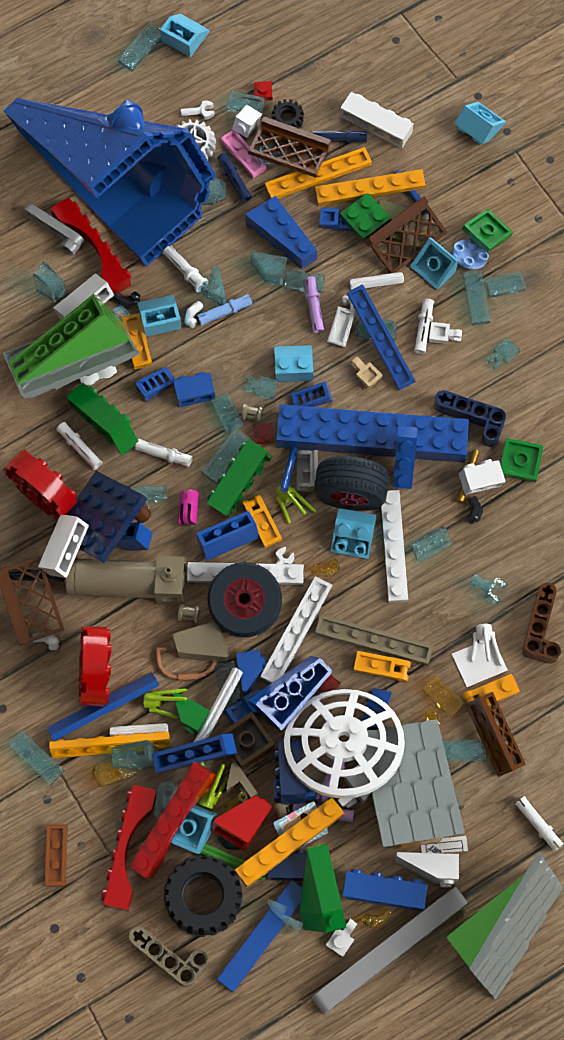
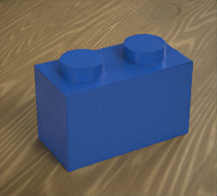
(194, 389)

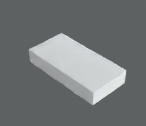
(341, 326)

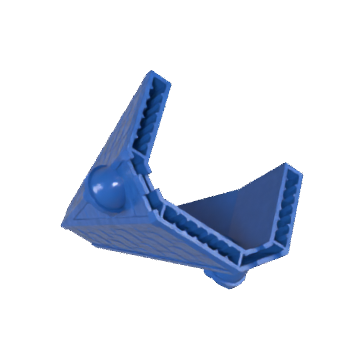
(130, 171)

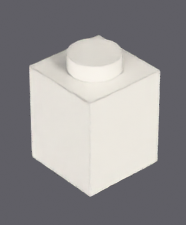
(247, 121)

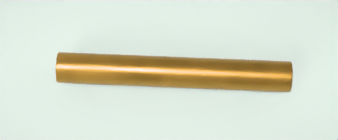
(472, 460)

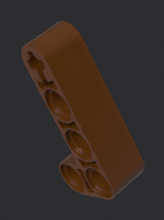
(542, 622)

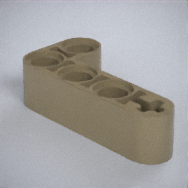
(166, 953)

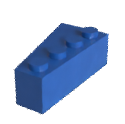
(280, 229)
(289, 693)

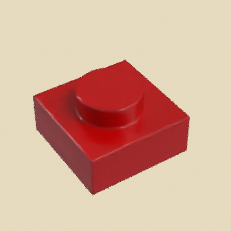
(263, 90)

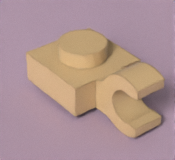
(366, 373)

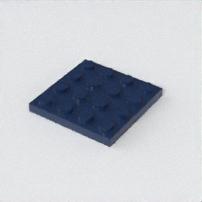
(108, 511)

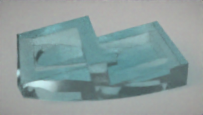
(296, 282)
(279, 911)

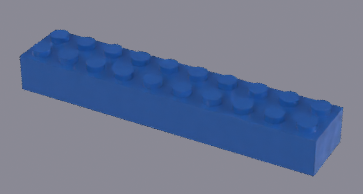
(369, 432)

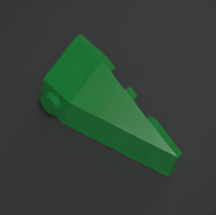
(320, 898)

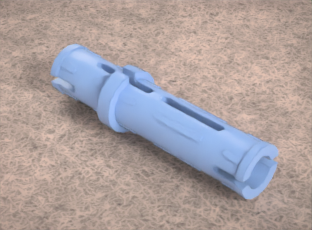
(223, 310)

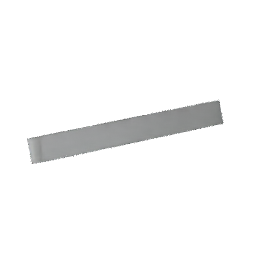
(389, 950)

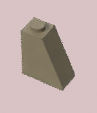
(201, 643)

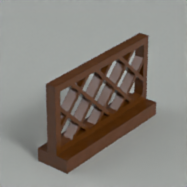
(293, 137)
(394, 225)
(13, 606)

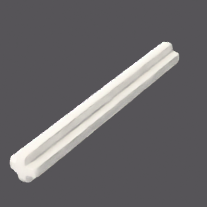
(219, 704)

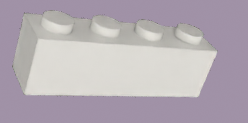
(376, 120)

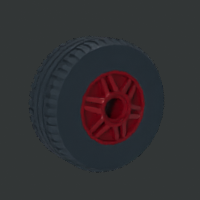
(351, 483)
(239, 581)

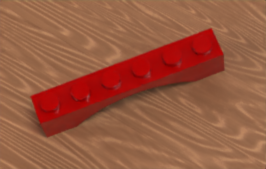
(112, 272)
(140, 806)
(157, 843)

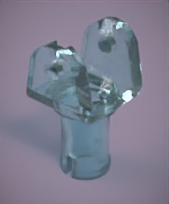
(487, 587)

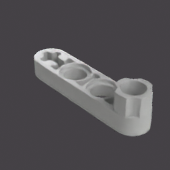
(71, 239)

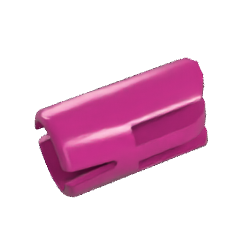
(188, 507)

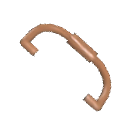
(181, 676)

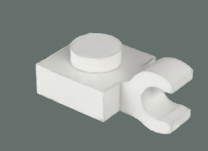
(441, 333)
(341, 940)

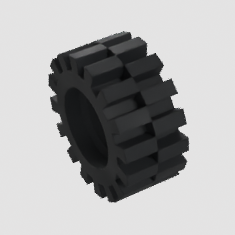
(288, 107)

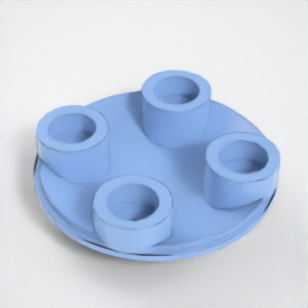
(469, 254)

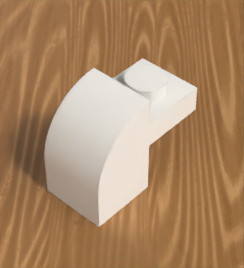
(353, 782)

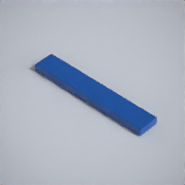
(381, 337)
(91, 713)
(259, 939)

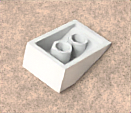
(435, 867)

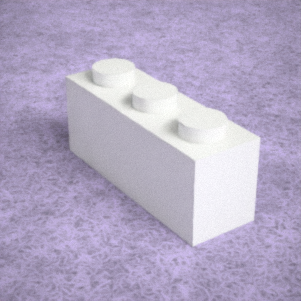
(93, 285)
(63, 546)

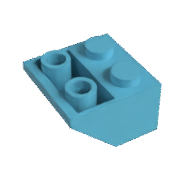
(183, 34)
(159, 315)
(353, 533)

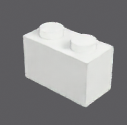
(481, 477)

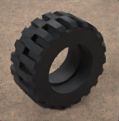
(183, 875)

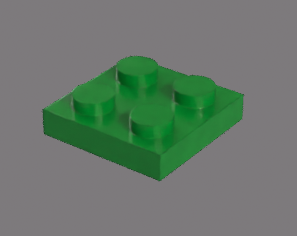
(365, 217)
(487, 230)
(521, 459)

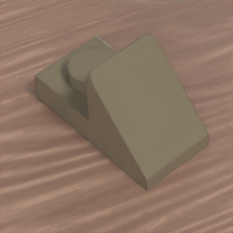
(237, 778)

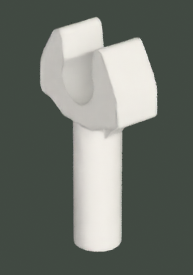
(200, 110)
(280, 560)

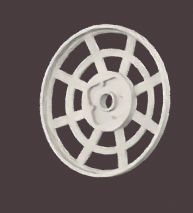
(344, 751)

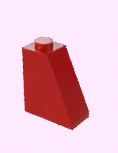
(242, 822)

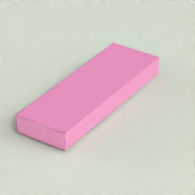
(239, 149)

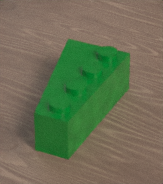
(103, 417)
(238, 477)

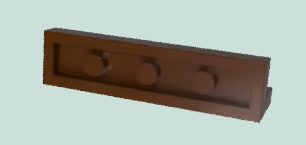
(493, 735)

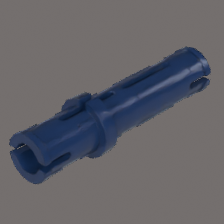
(343, 136)
(231, 171)

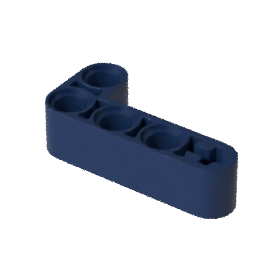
(468, 413)

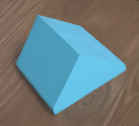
(434, 263)

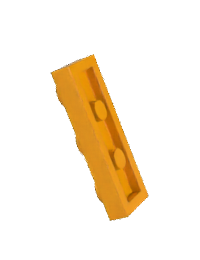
(136, 331)

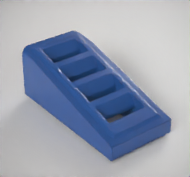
(310, 390)
(147, 395)

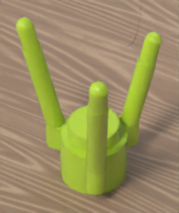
(290, 496)
(153, 700)
(209, 799)

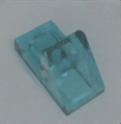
(215, 291)
(153, 493)

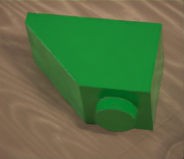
(191, 715)

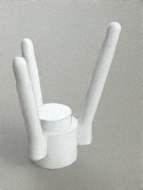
(485, 635)

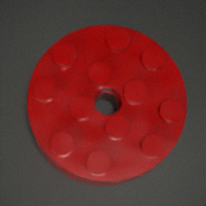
(40, 484)
(94, 666)

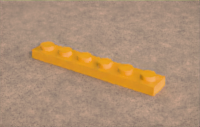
(329, 170)
(374, 186)
(104, 745)
(289, 842)

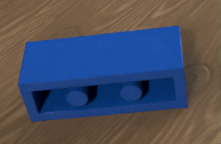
(404, 457)
(227, 535)

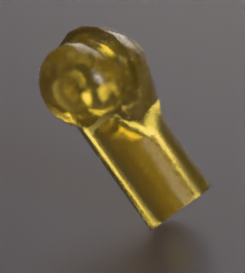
(240, 798)

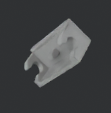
(306, 470)

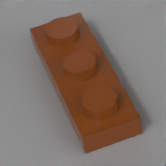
(56, 855)

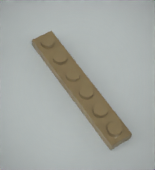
(374, 639)

